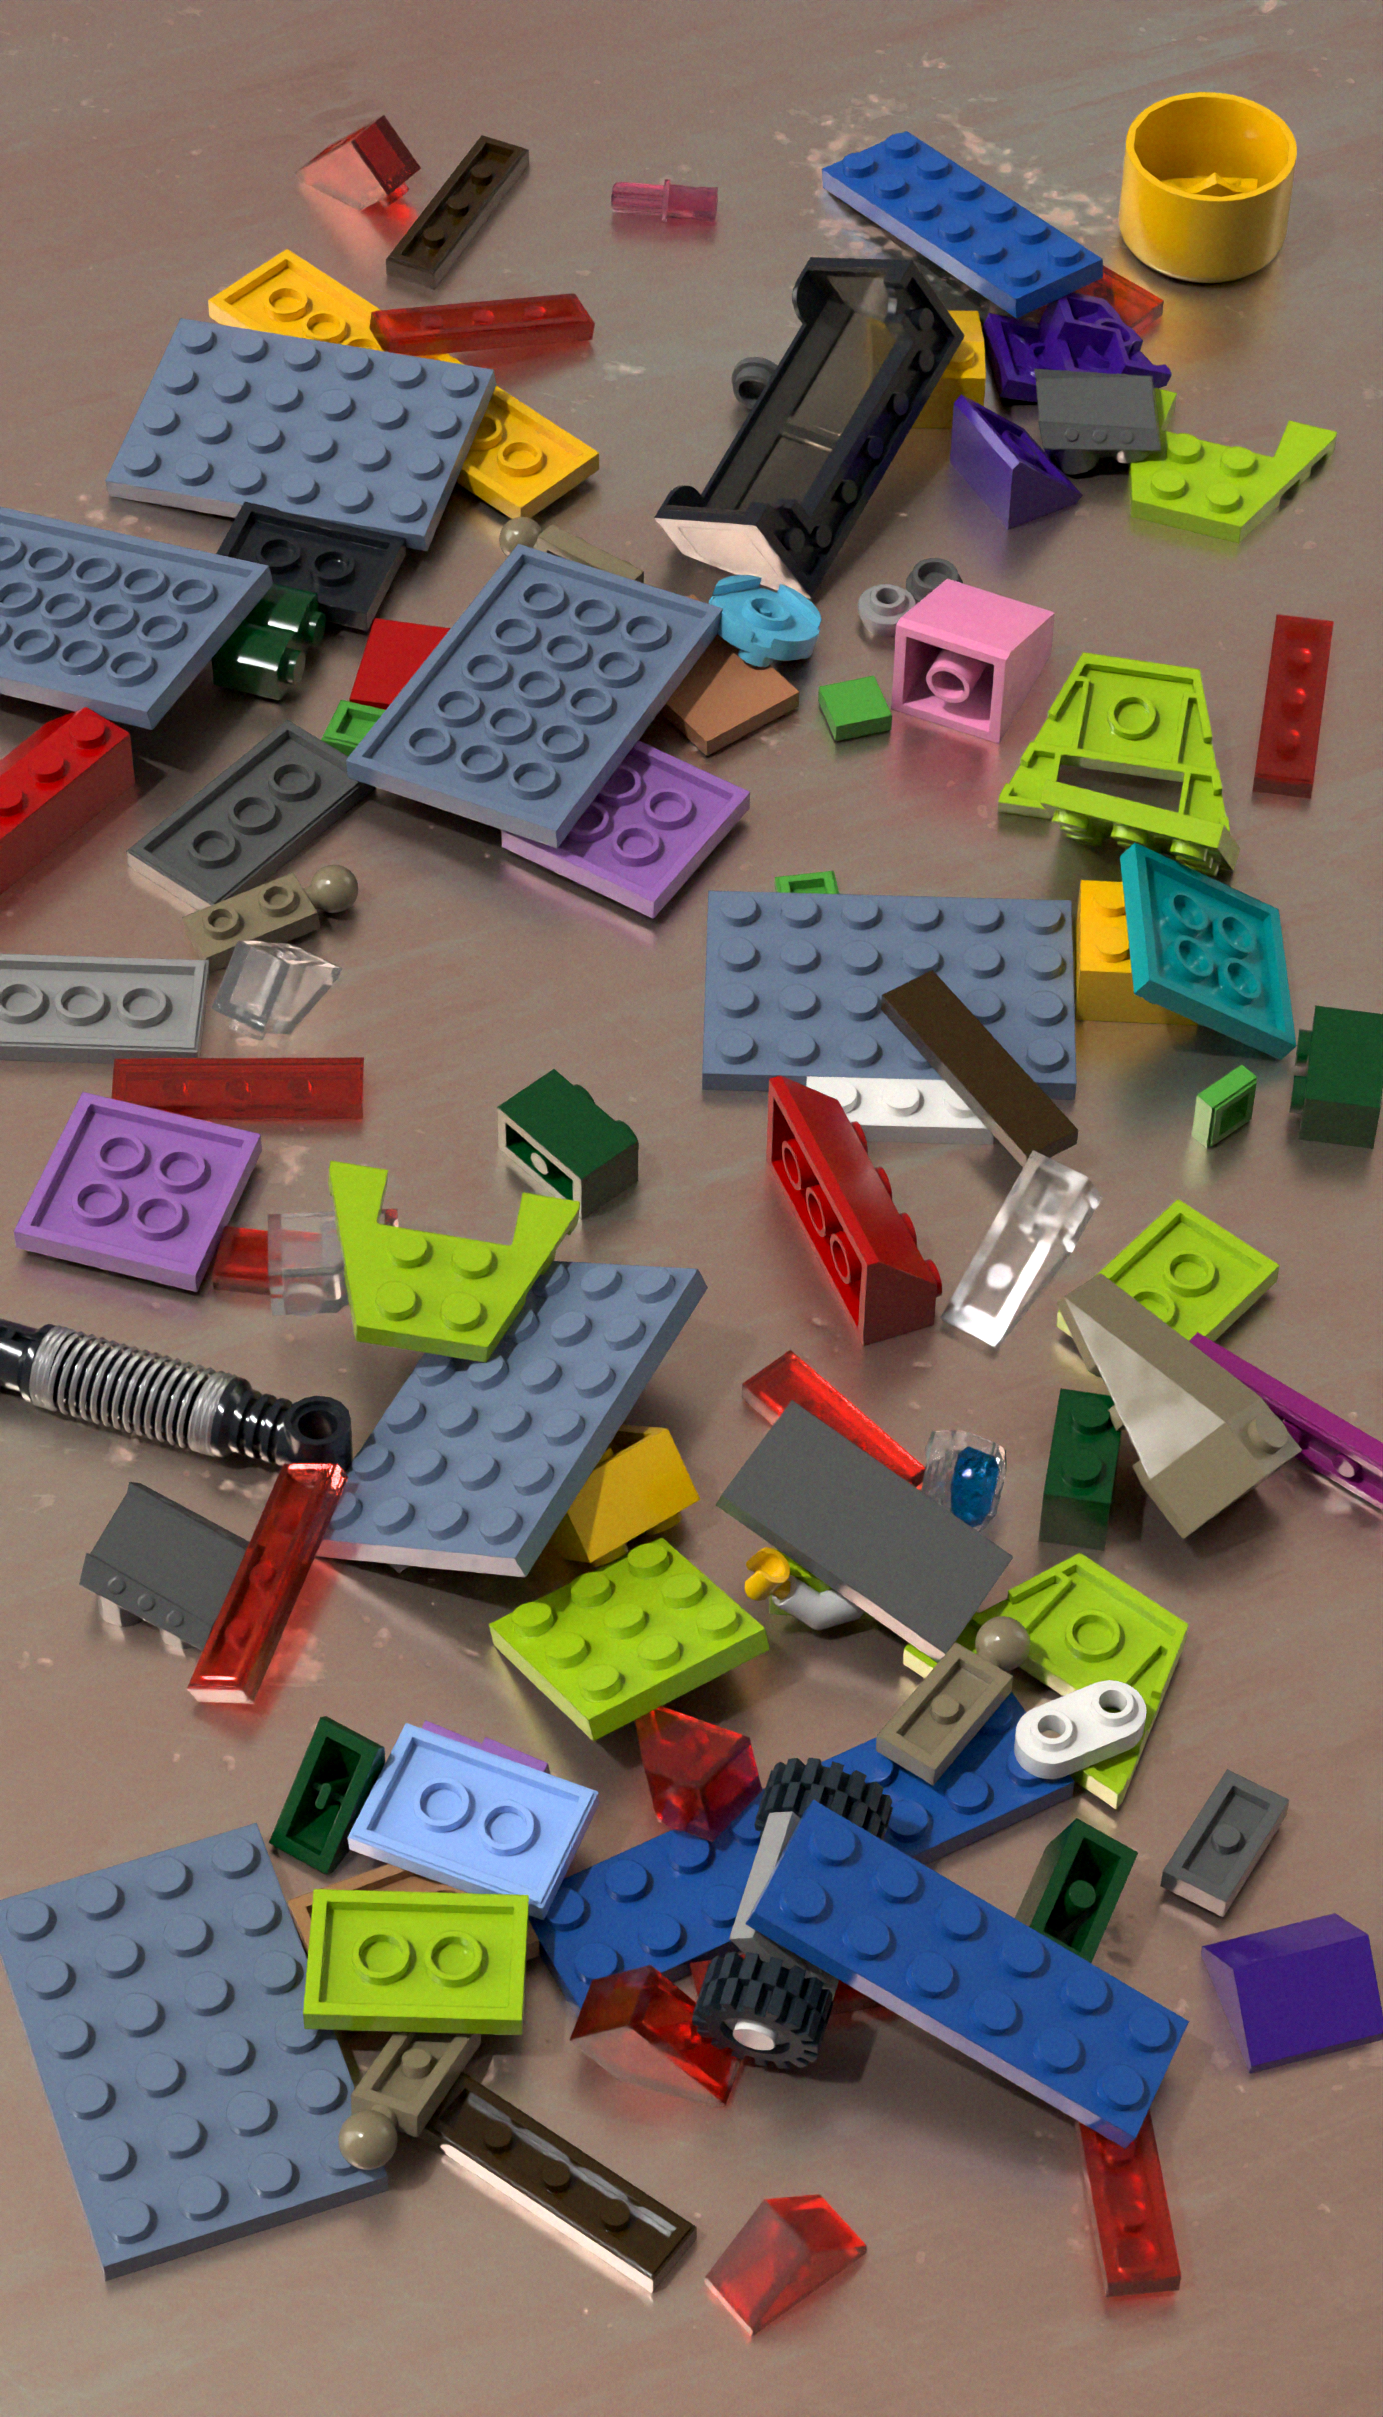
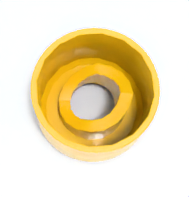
(1206, 186)

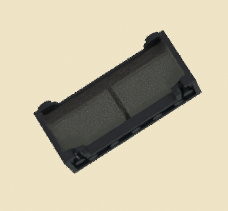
(822, 425)

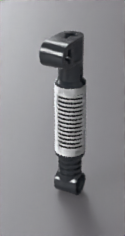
(213, 1412)

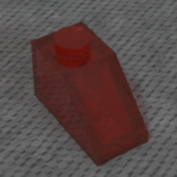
(363, 167)
(696, 1772)
(645, 2036)

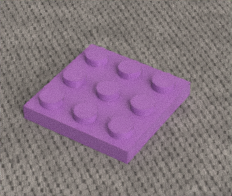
(643, 830)
(138, 1191)

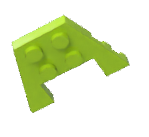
(1218, 486)
(1124, 721)
(433, 1287)
(1083, 1632)

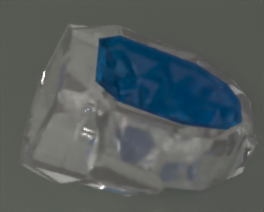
(965, 1475)

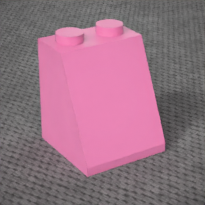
(969, 658)

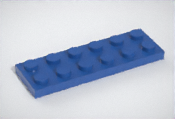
(962, 224)
(968, 1973)

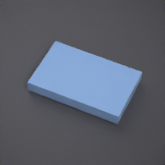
(473, 1819)

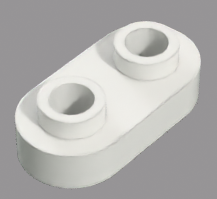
(1084, 1727)

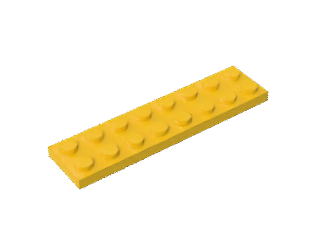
(517, 454)

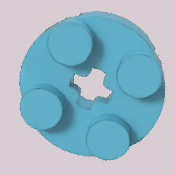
(765, 622)

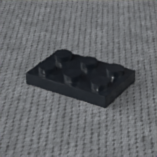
(338, 561)

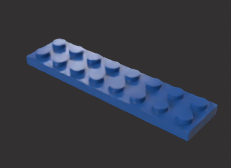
(681, 1893)

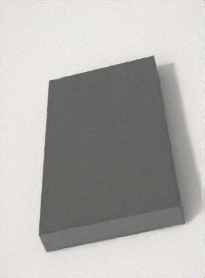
(249, 819)
(864, 1531)

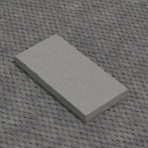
(100, 1008)

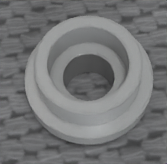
(883, 607)

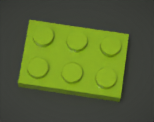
(1190, 1273)
(416, 1962)

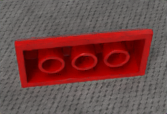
(57, 786)
(848, 1214)

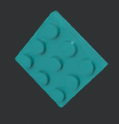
(1207, 951)

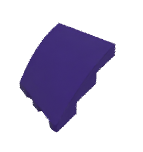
(1072, 335)

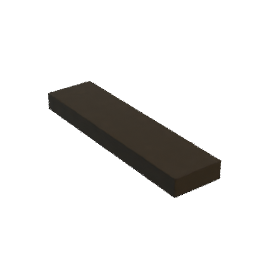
(457, 212)
(978, 1068)
(559, 2183)

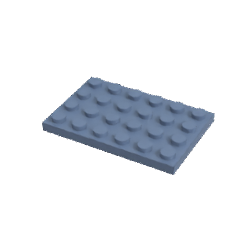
(302, 430)
(112, 616)
(535, 695)
(804, 976)
(493, 1453)
(181, 2050)

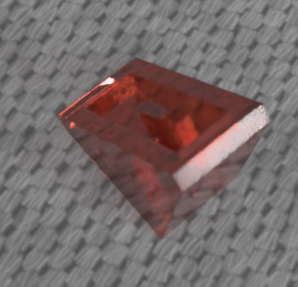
(782, 2258)

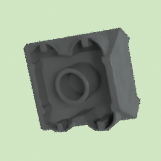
(1096, 418)
(162, 1567)

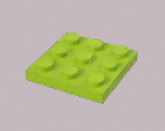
(1095, 816)
(628, 1638)

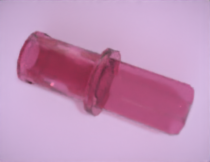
(666, 200)

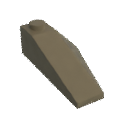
(1190, 1420)

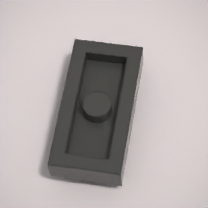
(1224, 1843)

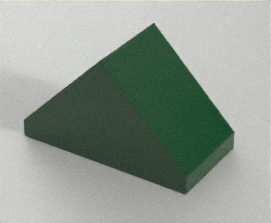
(328, 1795)

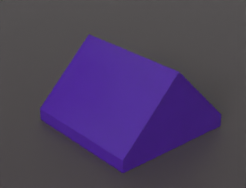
(1006, 466)
(1297, 1990)

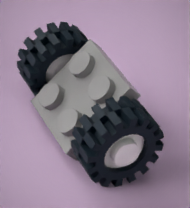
(774, 1999)

